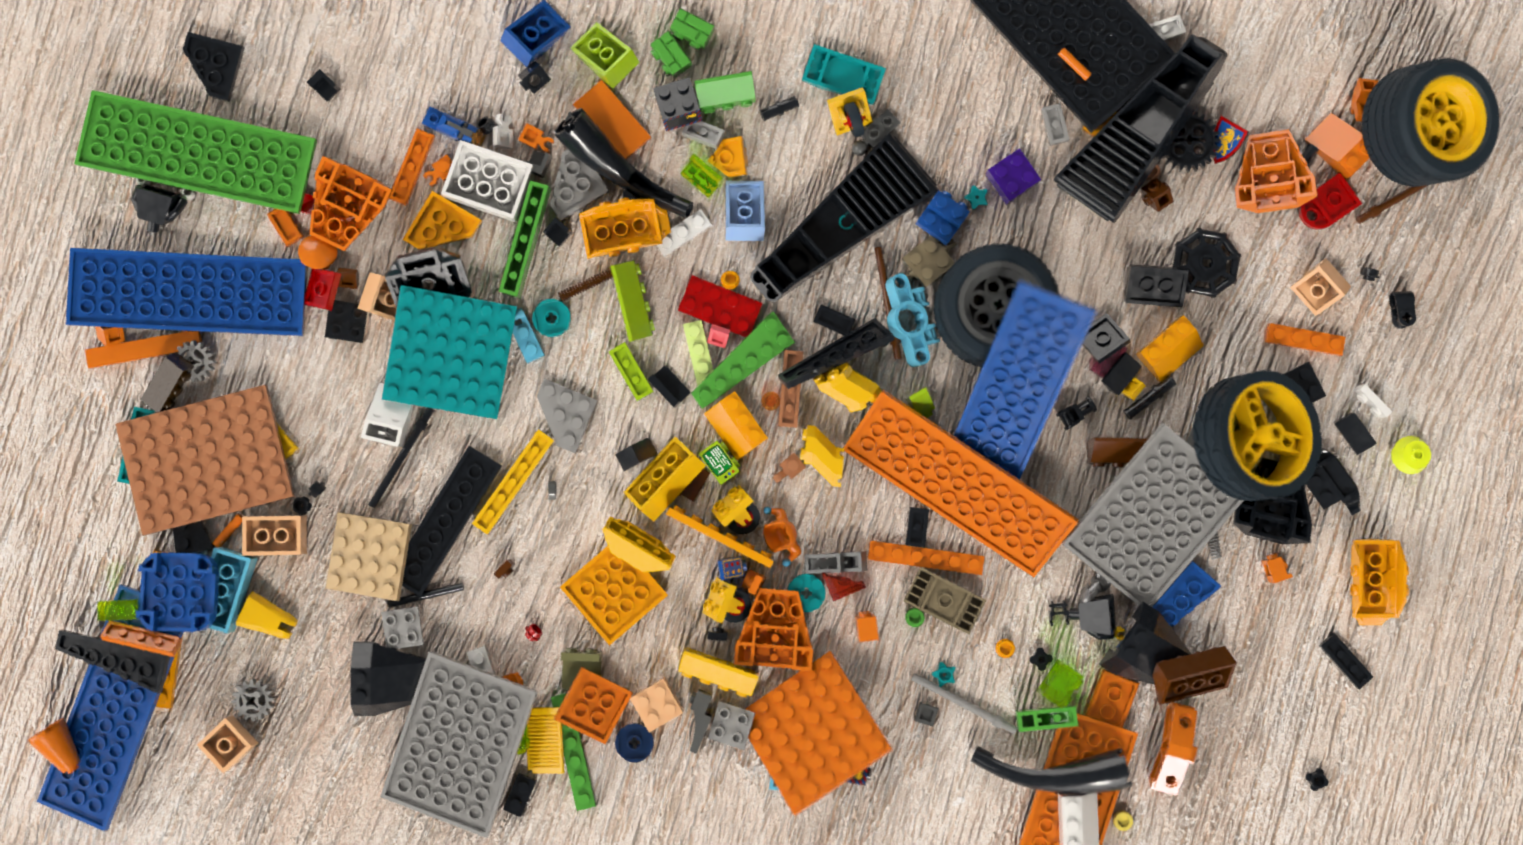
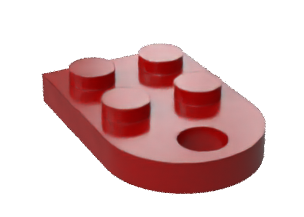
(1332, 203)

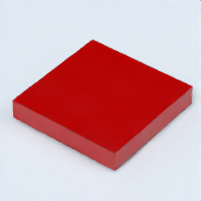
(322, 289)

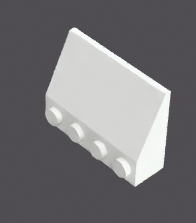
(487, 181)

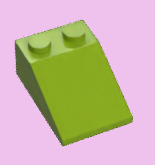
(605, 55)

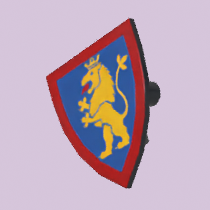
(1231, 137)

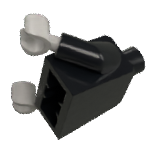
(157, 204)

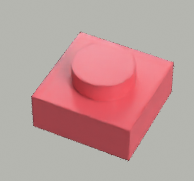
(718, 336)

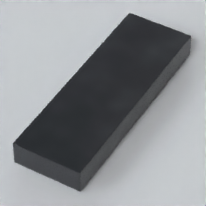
(1346, 661)

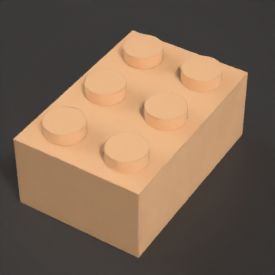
(274, 535)

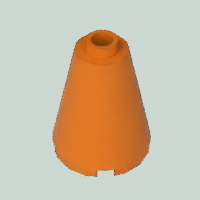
(57, 746)

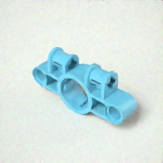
(914, 300)

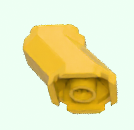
(848, 387)
(822, 455)

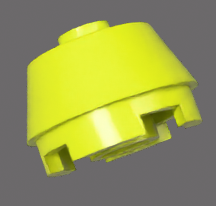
(1411, 454)

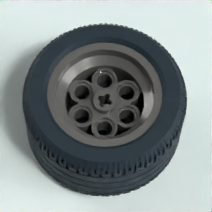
(970, 277)

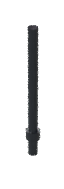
(421, 424)

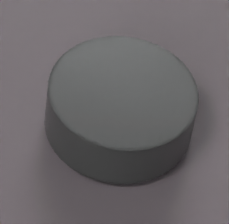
(551, 490)

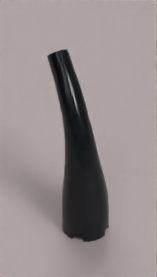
(595, 150)
(1084, 776)

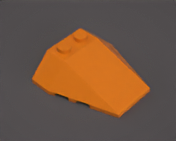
(1273, 174)

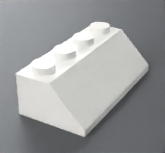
(1078, 819)

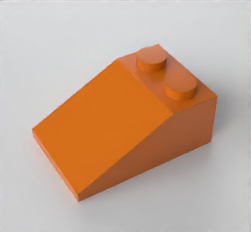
(1339, 145)

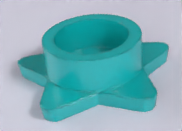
(976, 192)
(949, 674)

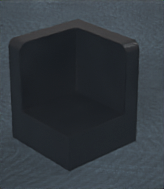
(323, 85)
(557, 232)

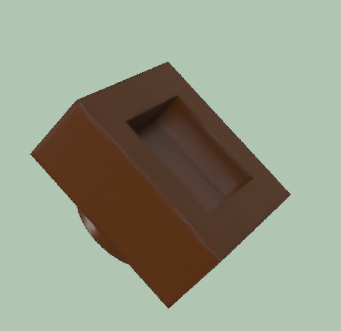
(349, 278)
(504, 570)

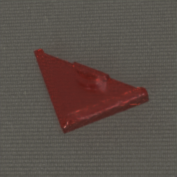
(841, 586)

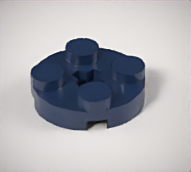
(626, 750)

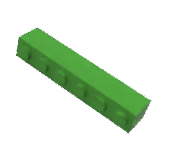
(525, 239)

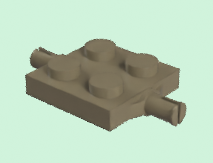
(929, 261)

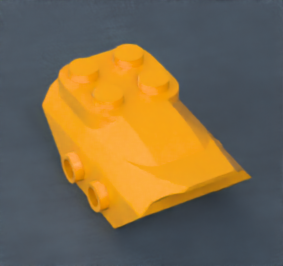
(623, 227)
(1378, 580)

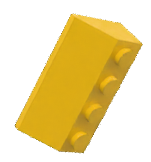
(664, 479)
(718, 671)

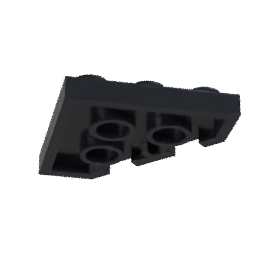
(214, 63)

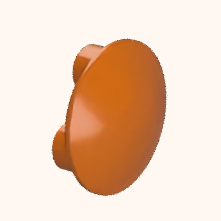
(316, 253)

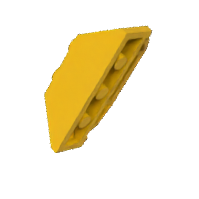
(636, 546)

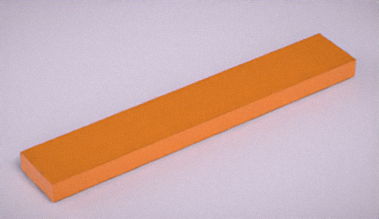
(139, 349)

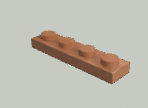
(790, 397)

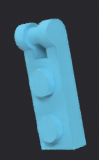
(526, 338)

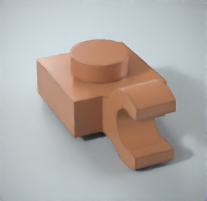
(790, 467)

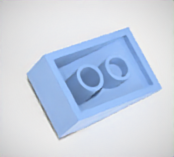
(744, 211)

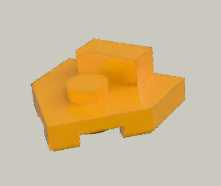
(730, 157)

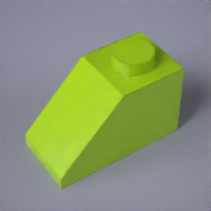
(921, 403)

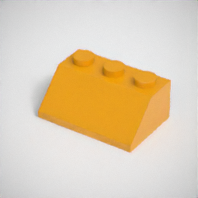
(1170, 348)
(735, 425)

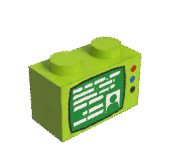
(719, 462)

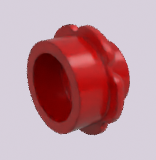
(533, 632)

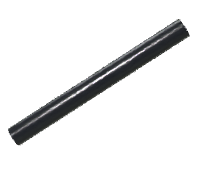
(426, 595)

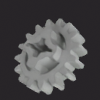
(195, 353)
(259, 705)

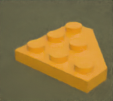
(440, 224)

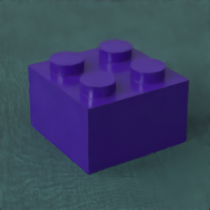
(1013, 176)

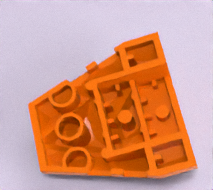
(344, 202)
(775, 633)

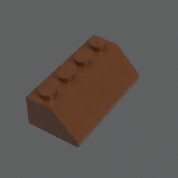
(1113, 450)
(1193, 674)

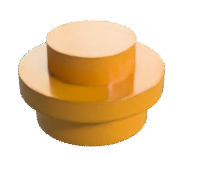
(730, 280)
(1005, 648)

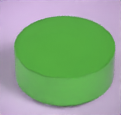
(914, 617)

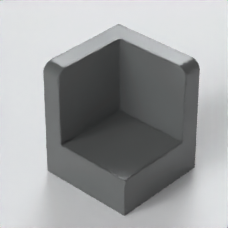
(540, 163)

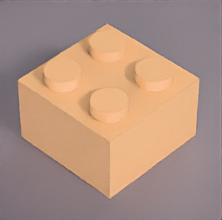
(657, 704)
(227, 744)

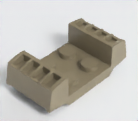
(944, 600)

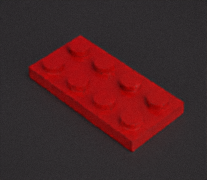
(720, 306)

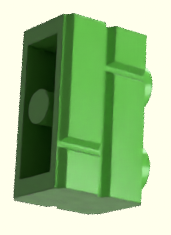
(692, 29)
(670, 54)

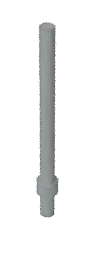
(997, 720)

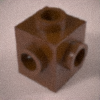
(1157, 194)

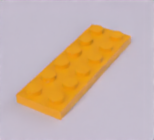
(713, 531)

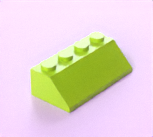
(631, 300)

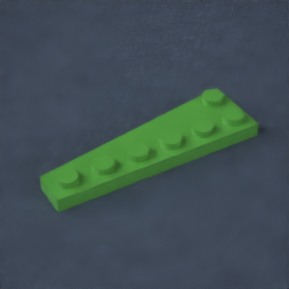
(754, 351)

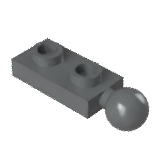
(876, 132)

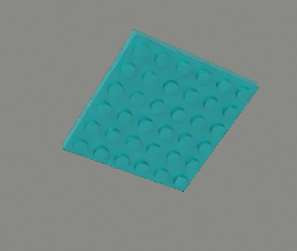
(449, 352)

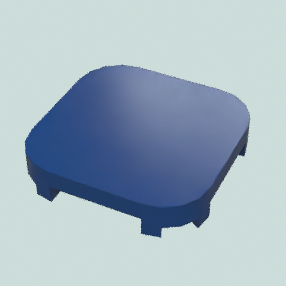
(178, 592)

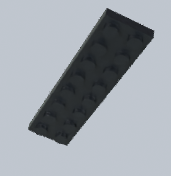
(447, 518)

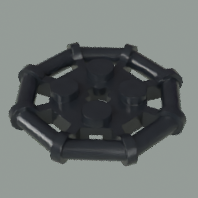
(1217, 264)

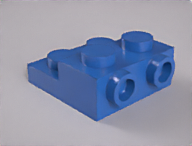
(943, 217)

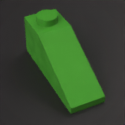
(1046, 718)

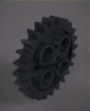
(1189, 158)

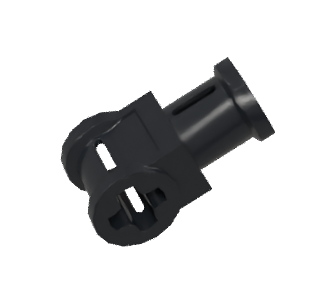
(1073, 415)

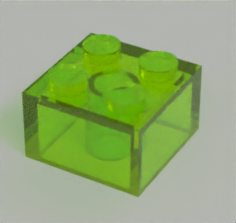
(1060, 684)

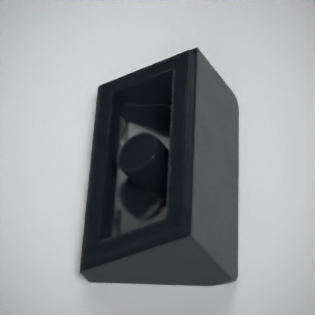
(1121, 374)
(1355, 433)

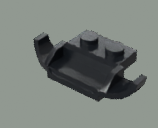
(1333, 483)

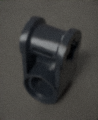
(1402, 306)

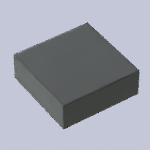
(926, 714)

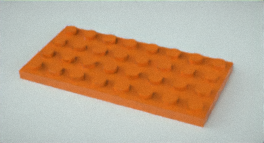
(1069, 745)

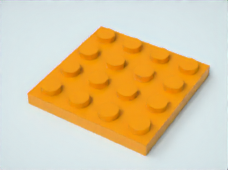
(612, 594)

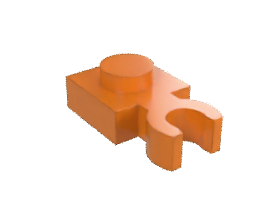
(533, 137)
(441, 170)

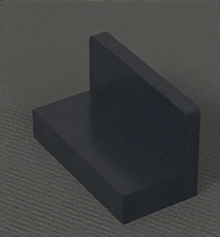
(669, 386)

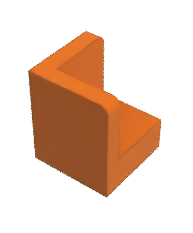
(110, 335)

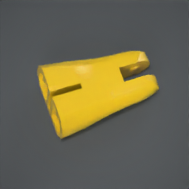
(265, 617)

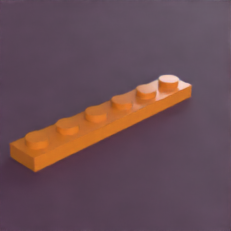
(925, 557)

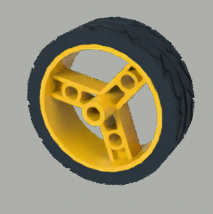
(1231, 456)

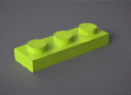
(631, 371)

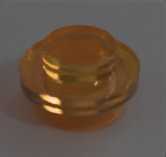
(770, 401)

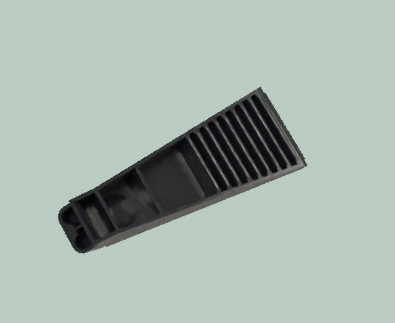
(1135, 139)
(870, 197)

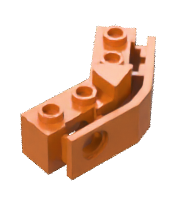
(1175, 748)

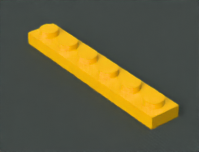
(513, 482)

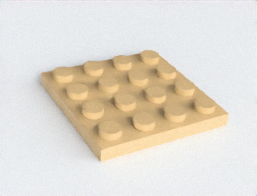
(368, 556)

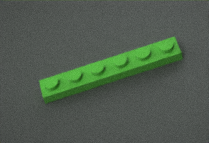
(576, 763)

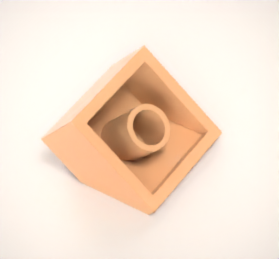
(1321, 287)
(377, 297)

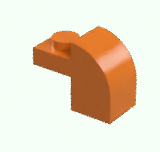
(1360, 95)

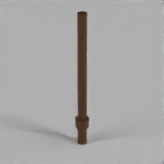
(1376, 210)
(883, 278)

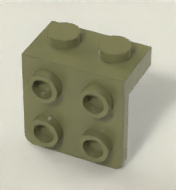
(575, 659)

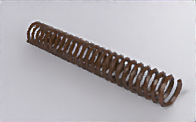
(590, 284)

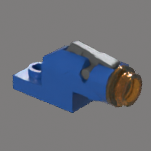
(453, 127)

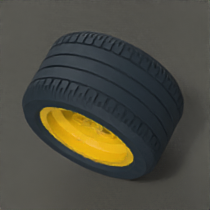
(1430, 122)

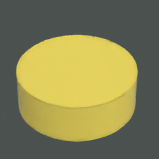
(1122, 820)

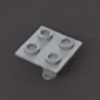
(402, 628)
(731, 725)

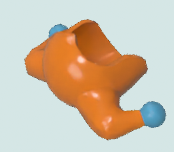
(781, 535)

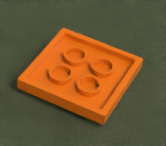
(593, 705)

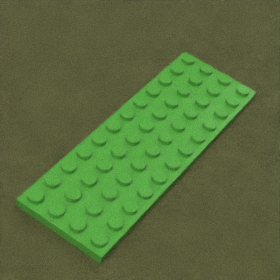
(195, 152)

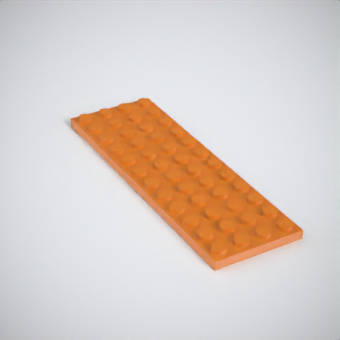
(959, 483)

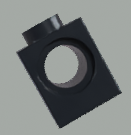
(541, 79)

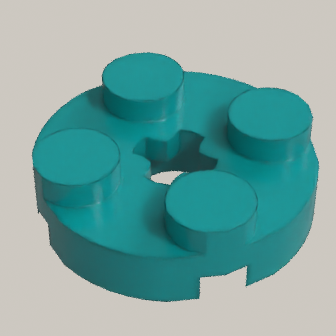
(543, 311)
(815, 586)

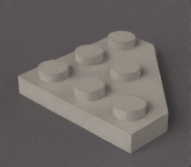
(575, 186)
(565, 413)

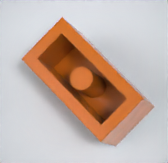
(866, 626)

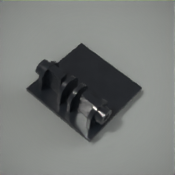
(346, 322)

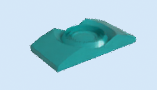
(842, 73)

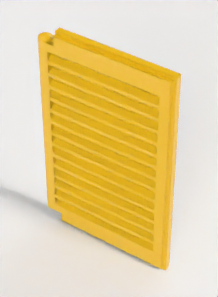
(546, 742)

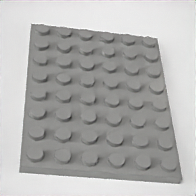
(1151, 519)
(459, 744)

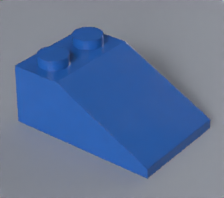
(534, 33)

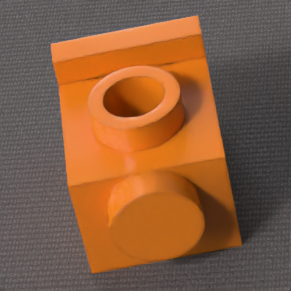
(1275, 568)

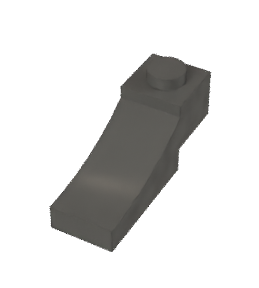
(836, 562)
(702, 719)

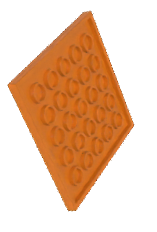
(815, 733)

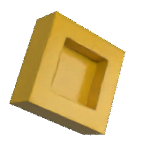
(1133, 389)

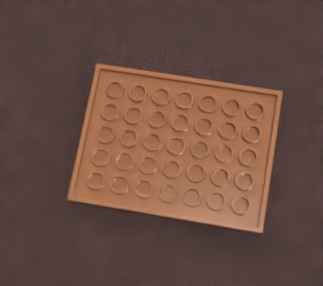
(204, 460)

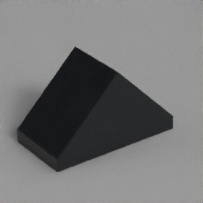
(636, 454)

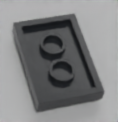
(1156, 285)

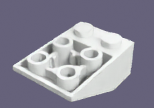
(387, 420)

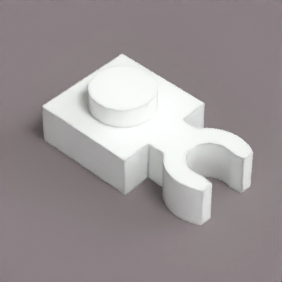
(502, 134)

